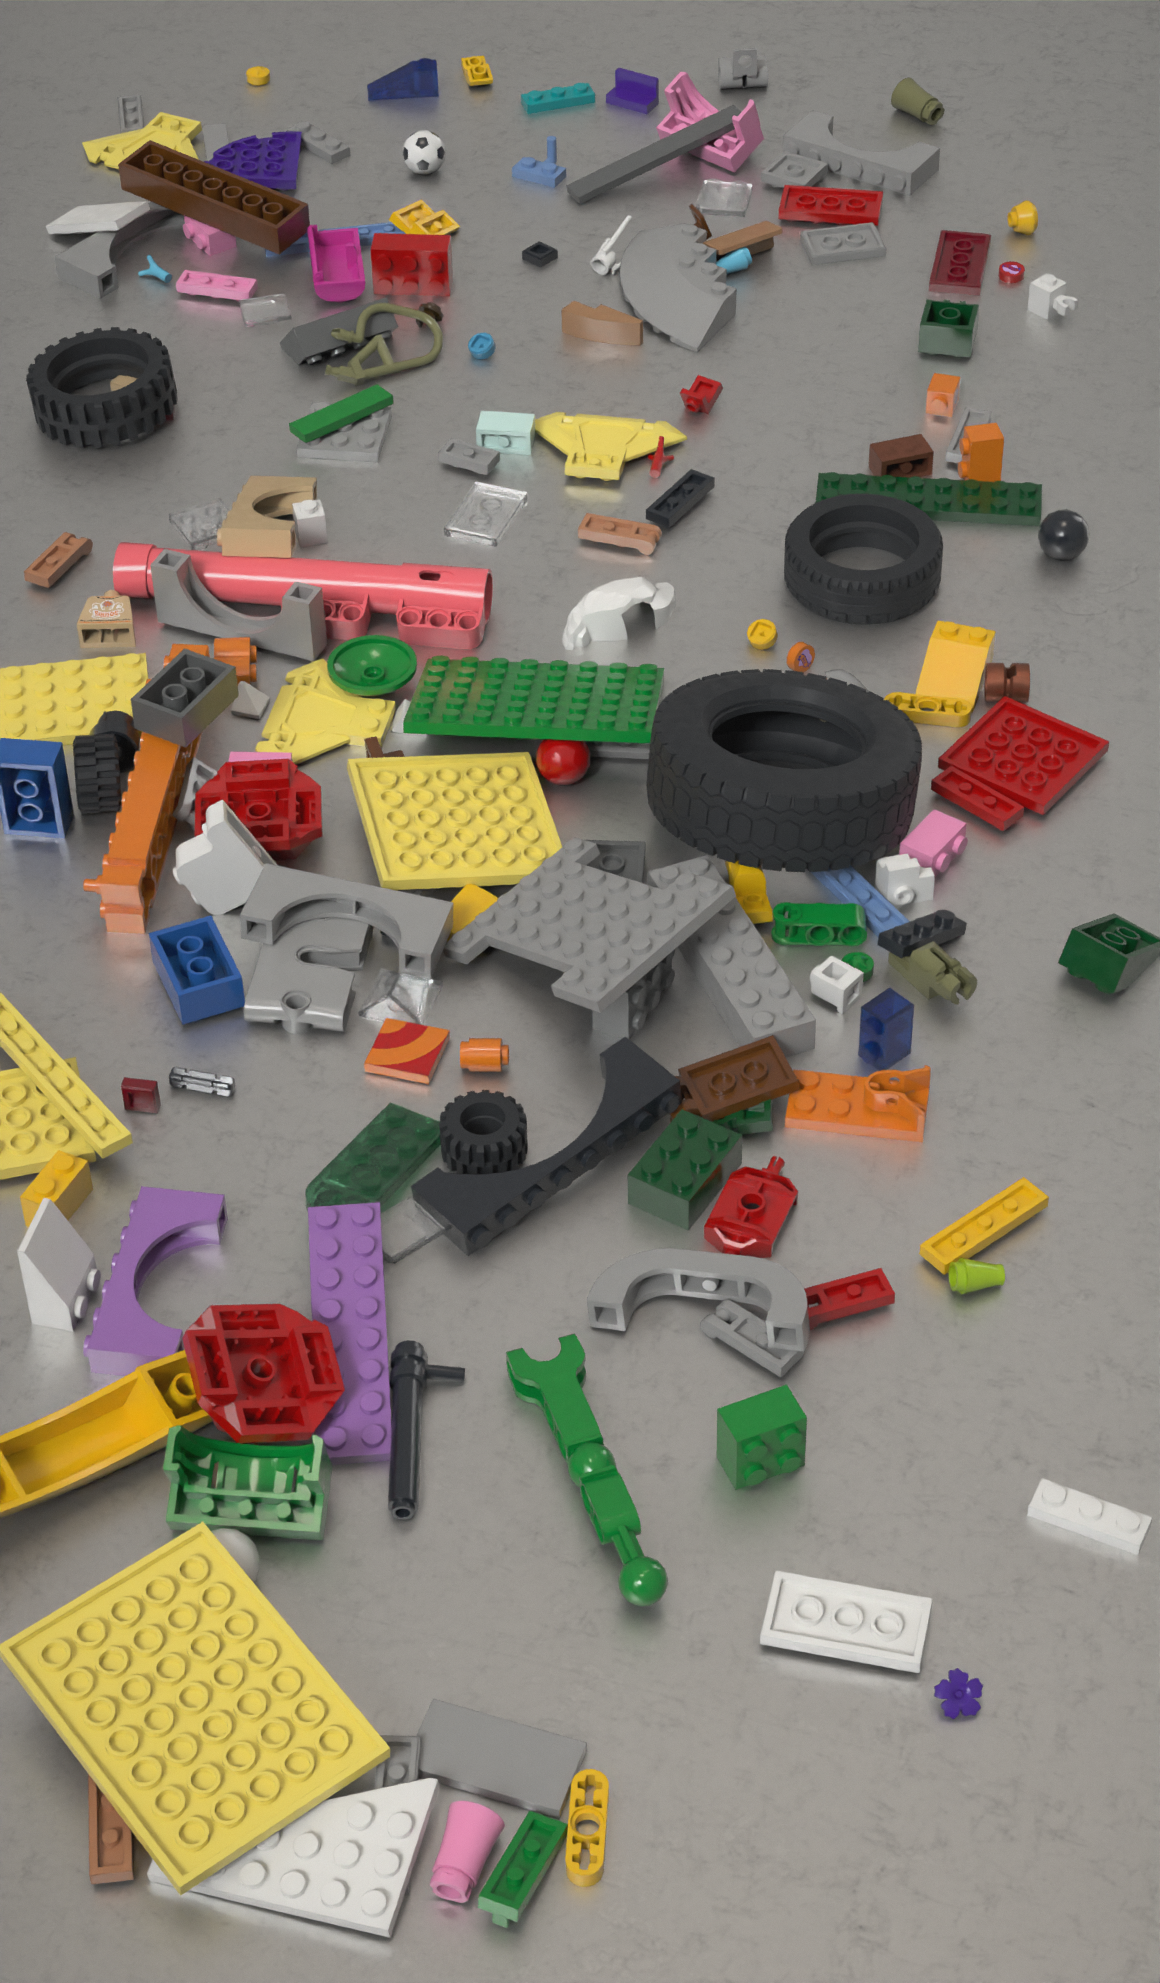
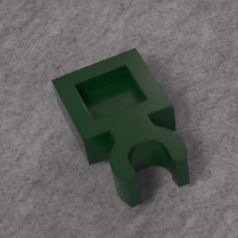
(751, 1120)

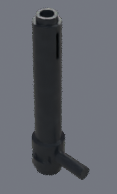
(408, 1382)

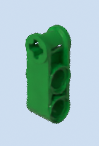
(819, 924)

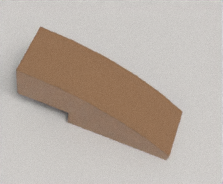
(601, 324)

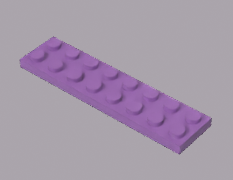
(351, 1302)

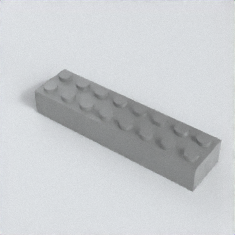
(742, 971)

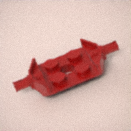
(751, 1231)

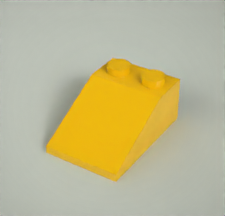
(956, 661)

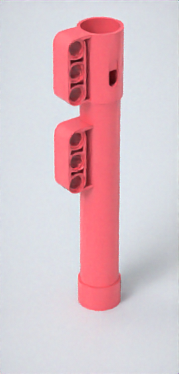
(430, 601)

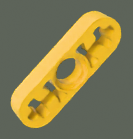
(956, 711)
(594, 1842)

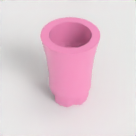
(464, 1849)

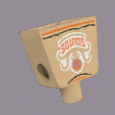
(106, 622)

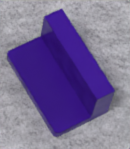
(634, 91)

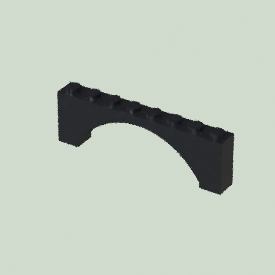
(484, 1205)

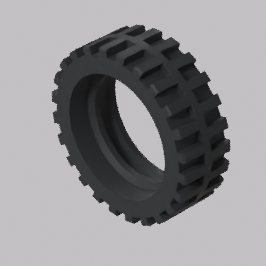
(109, 415)

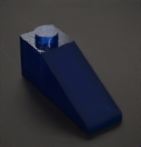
(412, 80)

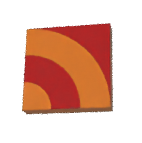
(407, 1051)

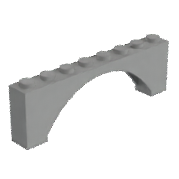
(91, 262)

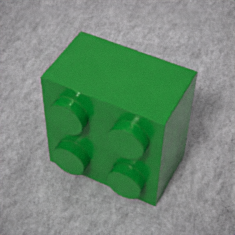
(761, 1437)

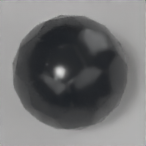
(1063, 535)

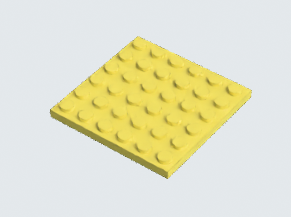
(453, 819)

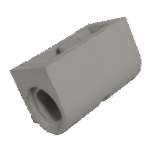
(743, 72)

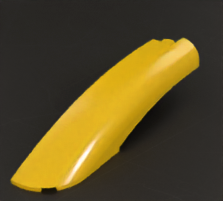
(98, 1434)

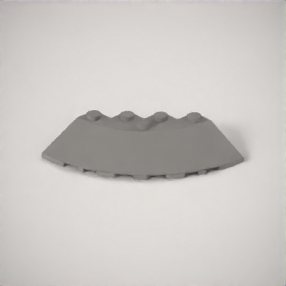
(677, 284)

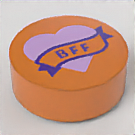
(800, 657)

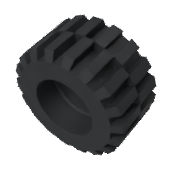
(97, 773)
(483, 1133)

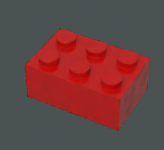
(411, 264)

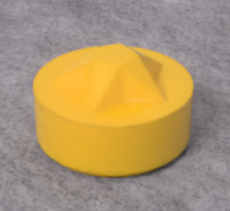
(258, 75)
(762, 634)

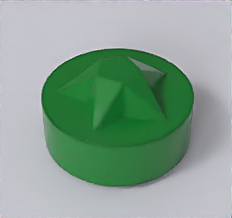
(861, 962)

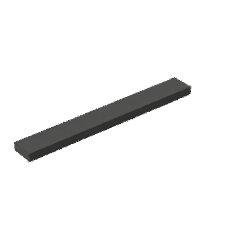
(653, 155)

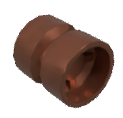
(1007, 681)

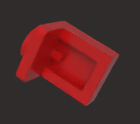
(701, 395)

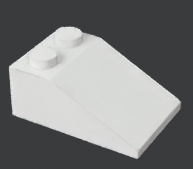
(56, 1270)

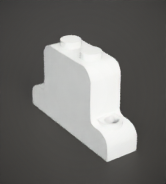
(220, 862)

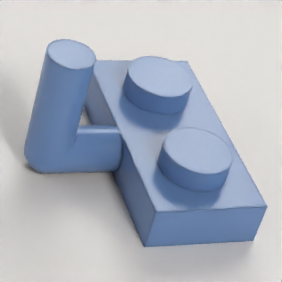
(540, 172)

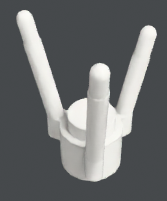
(606, 258)

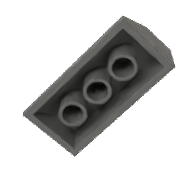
(314, 339)

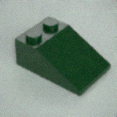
(1109, 952)

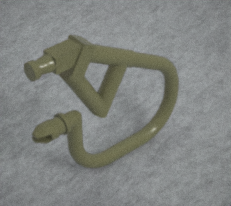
(354, 373)

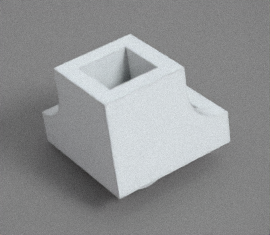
(903, 880)

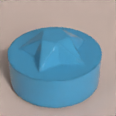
(481, 346)

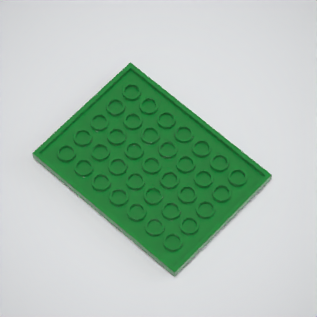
(535, 700)

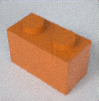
(981, 453)

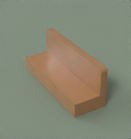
(754, 238)

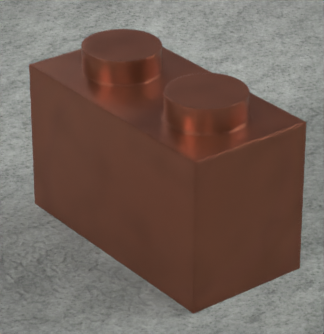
(901, 457)

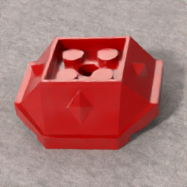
(272, 802)
(263, 1371)

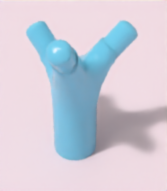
(156, 271)

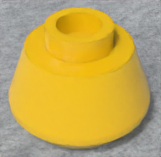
(1023, 218)

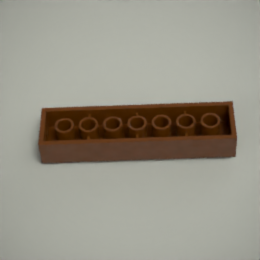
(214, 196)

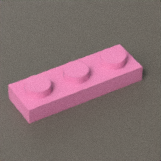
(216, 285)

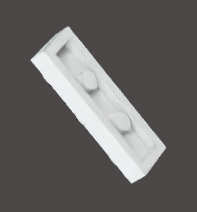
(1089, 1516)

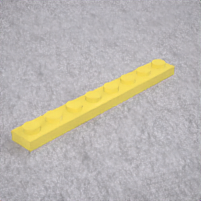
(60, 1083)

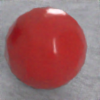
(563, 760)

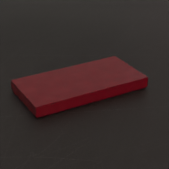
(960, 262)

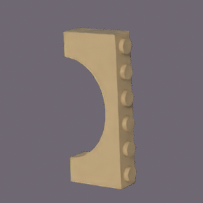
(251, 522)

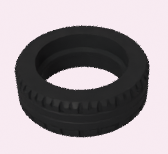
(856, 594)

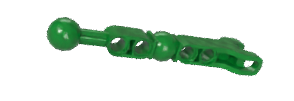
(591, 1465)

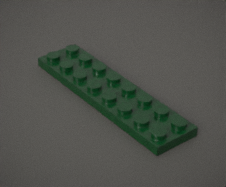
(946, 498)

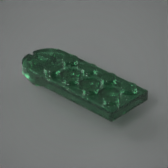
(376, 1159)

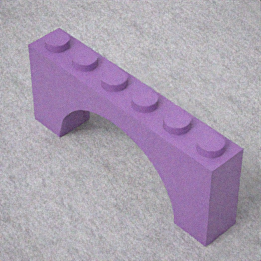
(158, 1227)

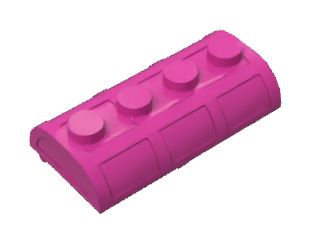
(336, 263)

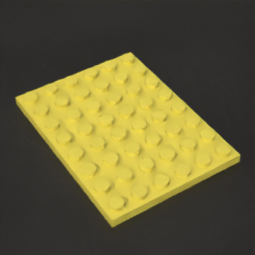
(193, 1706)

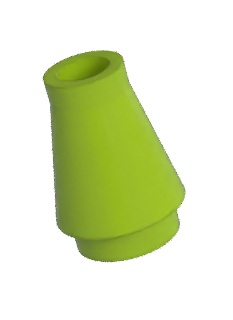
(974, 1275)

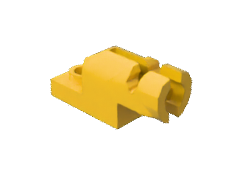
(750, 891)

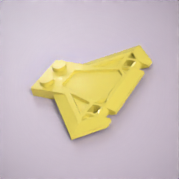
(163, 129)
(603, 444)
(320, 716)

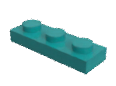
(557, 98)

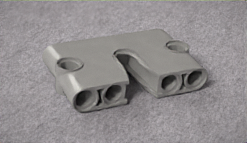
(308, 975)

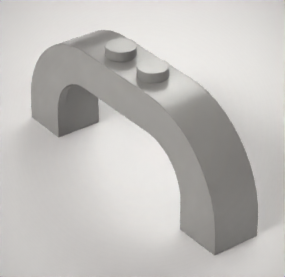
(706, 1276)

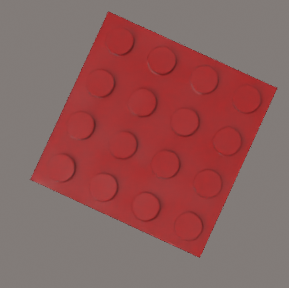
(1025, 754)

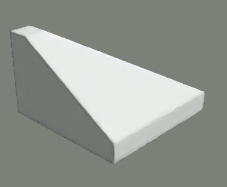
(249, 702)

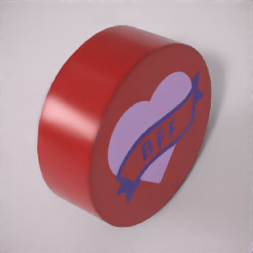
(1011, 272)

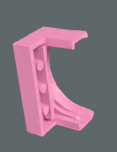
(690, 106)

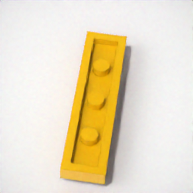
(984, 1225)

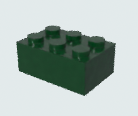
(684, 1169)

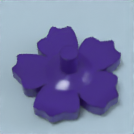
(959, 1694)

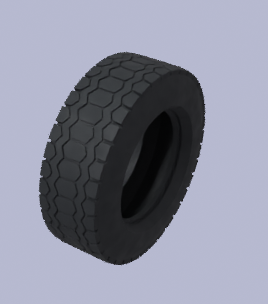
(736, 777)

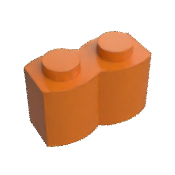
(238, 653)

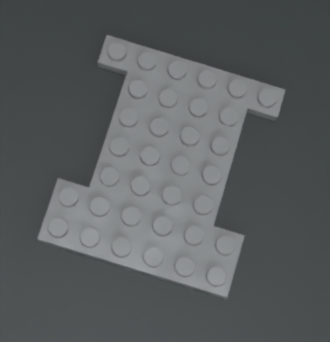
(591, 924)

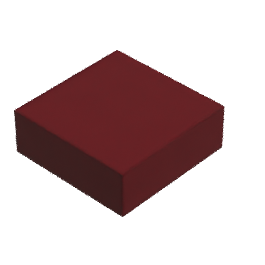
(140, 1095)

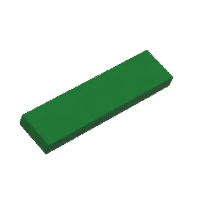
(341, 413)

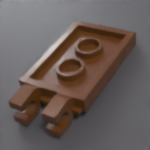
(735, 1080)

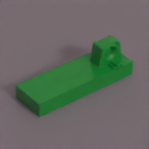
(522, 1868)

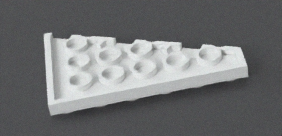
(335, 1862)

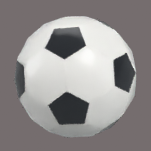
(424, 152)

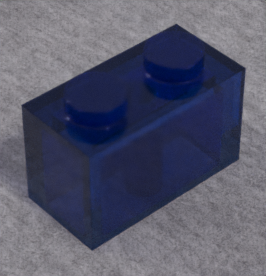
(886, 1030)

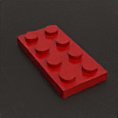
(830, 205)

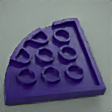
(264, 160)

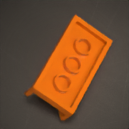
(862, 1104)

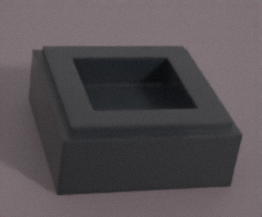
(539, 254)

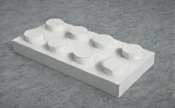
(846, 1621)

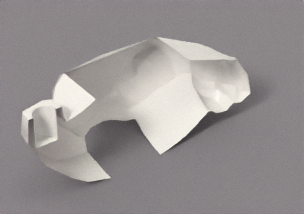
(600, 610)

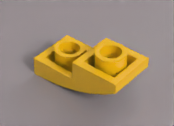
(476, 70)

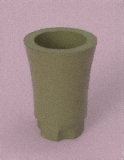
(917, 102)

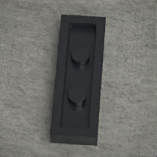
(680, 498)
(910, 936)

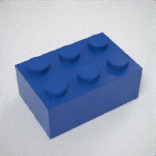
(34, 788)
(197, 969)

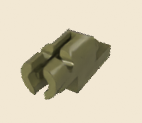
(935, 973)

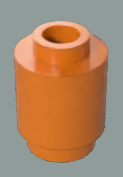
(483, 1054)

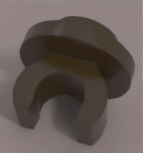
(432, 310)

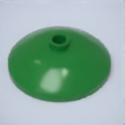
(372, 665)

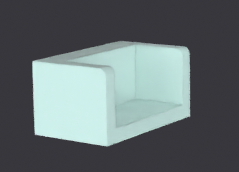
(506, 432)

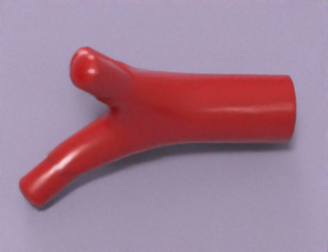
(659, 459)

